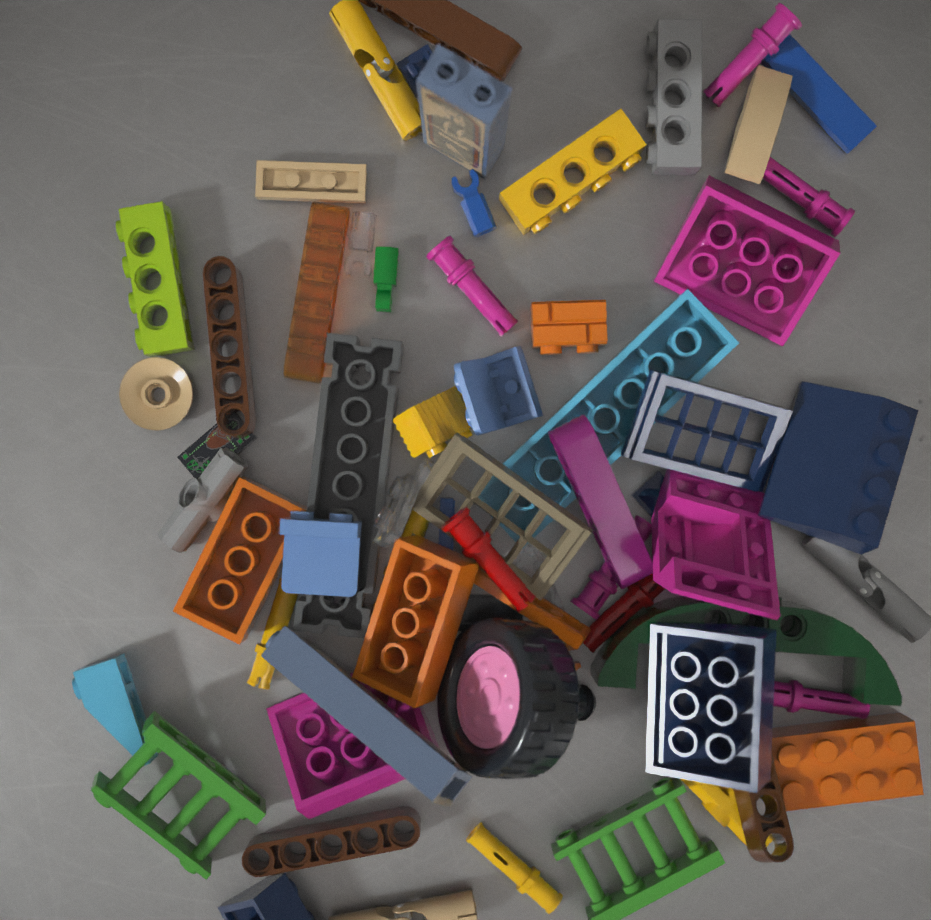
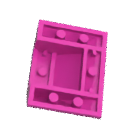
(714, 544)

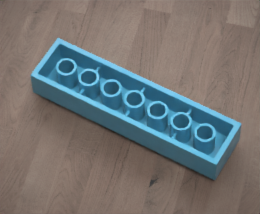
(679, 342)

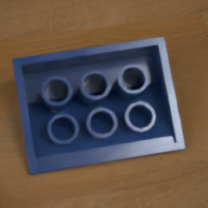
(839, 465)
(711, 703)

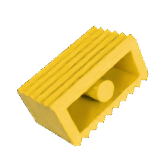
(433, 423)

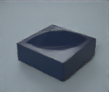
(648, 492)

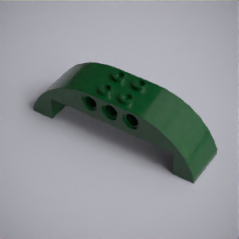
(804, 632)

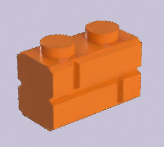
(568, 325)

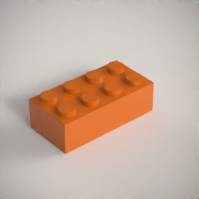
(238, 562)
(415, 620)
(847, 761)

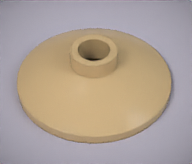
(138, 391)

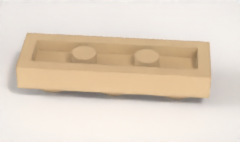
(311, 181)

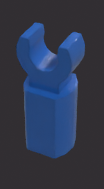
(475, 206)

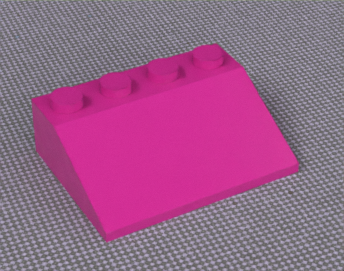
(748, 260)
(328, 762)

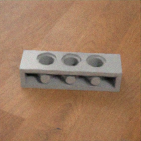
(684, 41)

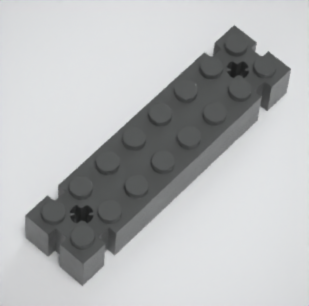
(352, 467)

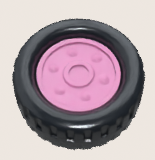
(510, 699)

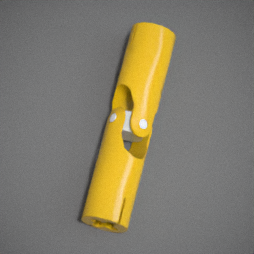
(377, 64)

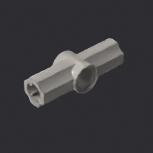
(202, 500)

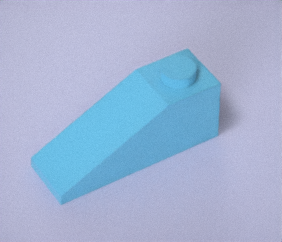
(113, 700)

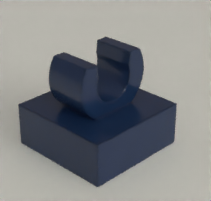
(413, 65)

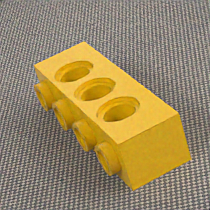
(612, 133)

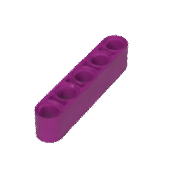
(601, 501)

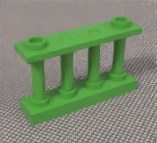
(187, 760)
(667, 874)

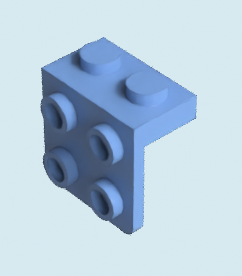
(497, 391)
(320, 554)

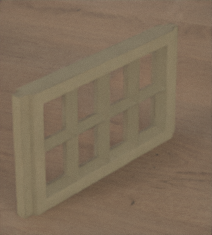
(556, 559)

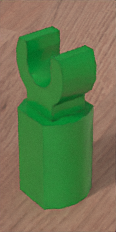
(385, 276)

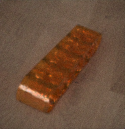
(316, 292)

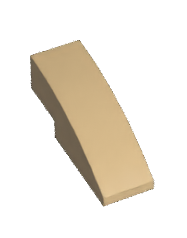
(758, 124)

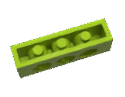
(134, 226)

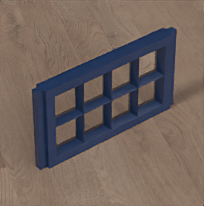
(647, 414)

